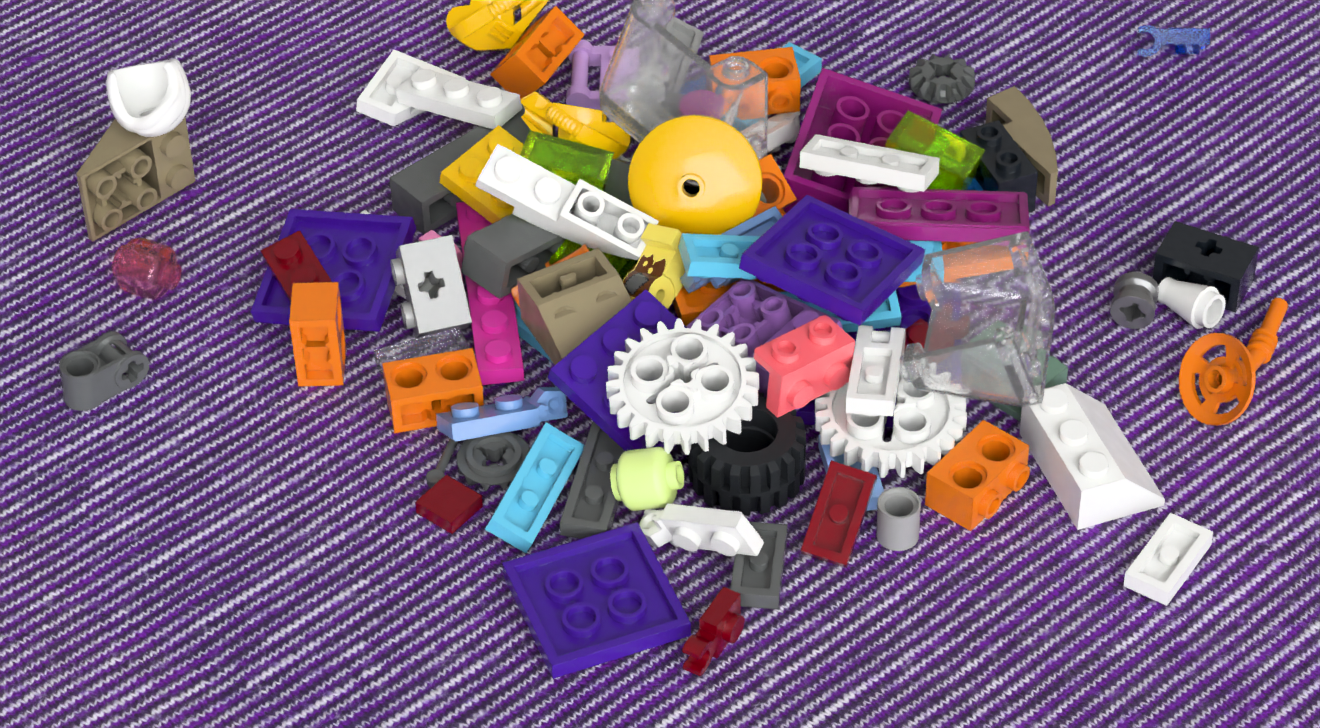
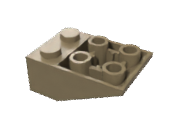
(132, 175)
(570, 301)

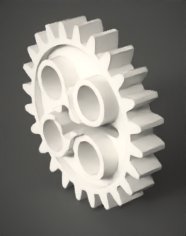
(658, 379)
(922, 429)

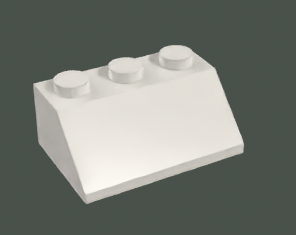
(1087, 458)

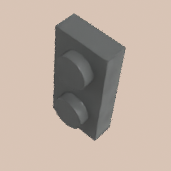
(761, 576)

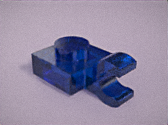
(1184, 40)

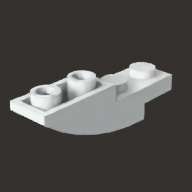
(566, 209)

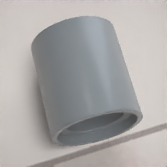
(898, 518)

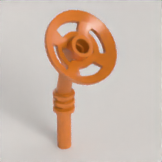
(1227, 376)

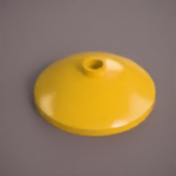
(701, 151)

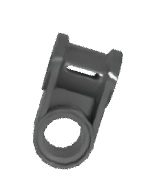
(98, 369)

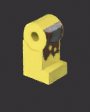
(658, 266)

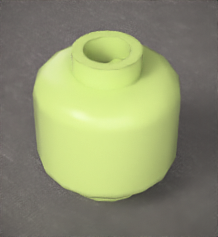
(646, 478)

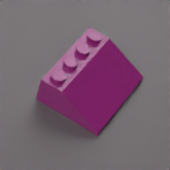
(851, 112)

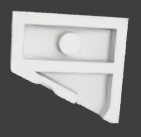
(380, 97)

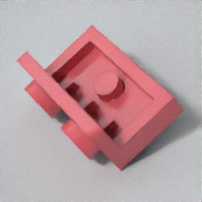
(805, 364)

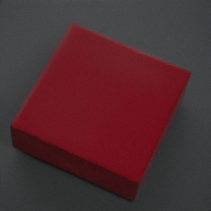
(449, 504)

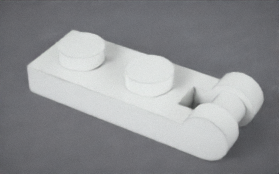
(875, 371)

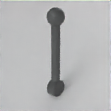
(437, 474)

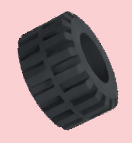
(753, 467)

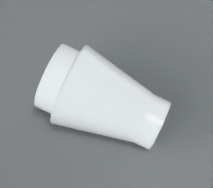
(1194, 302)

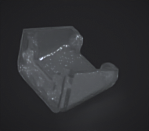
(661, 79)
(985, 323)

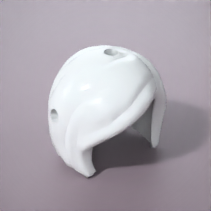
(149, 96)

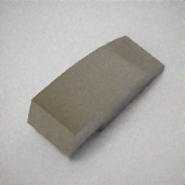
(1030, 135)

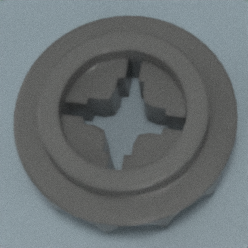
(942, 89)
(475, 452)

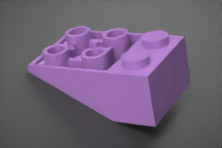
(756, 317)

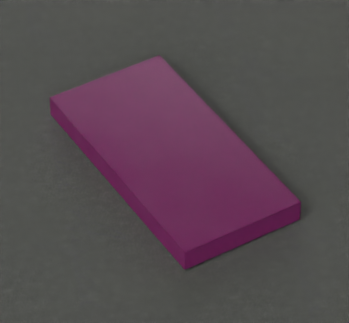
(942, 213)

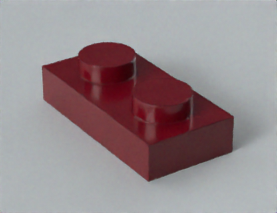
(293, 262)
(838, 514)

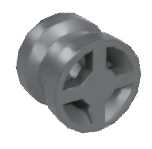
(1134, 300)

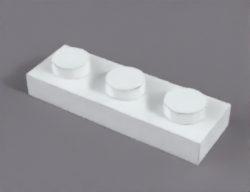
(458, 98)
(869, 163)

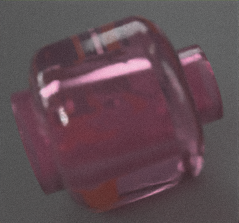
(146, 268)

